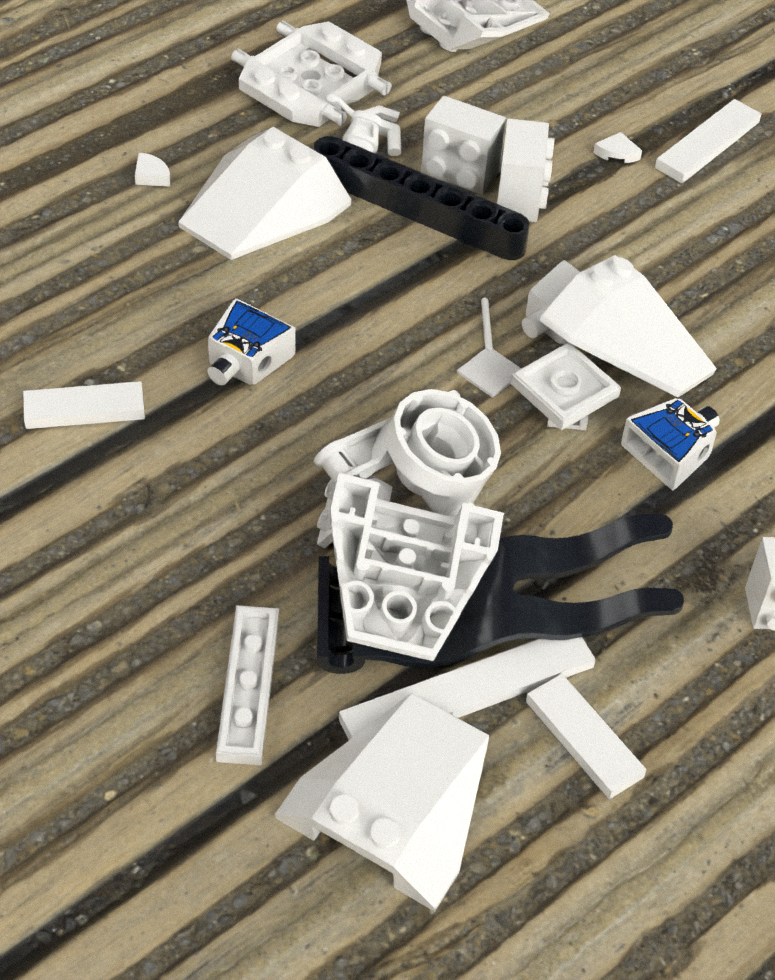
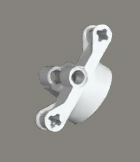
(436, 442)

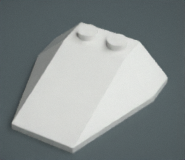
(473, 22)
(264, 195)
(628, 324)
(398, 796)

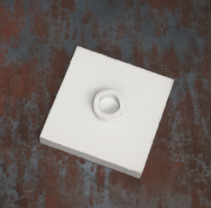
(565, 385)

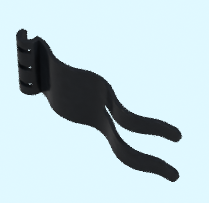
(502, 615)

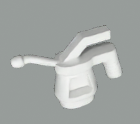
(368, 125)

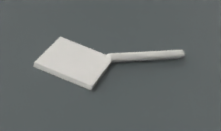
(488, 369)

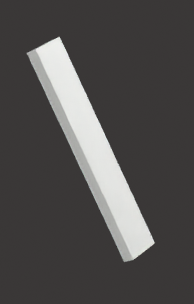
(482, 682)

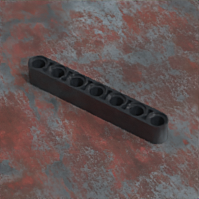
(427, 199)

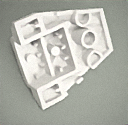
(406, 567)

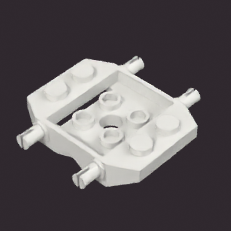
(296, 79)

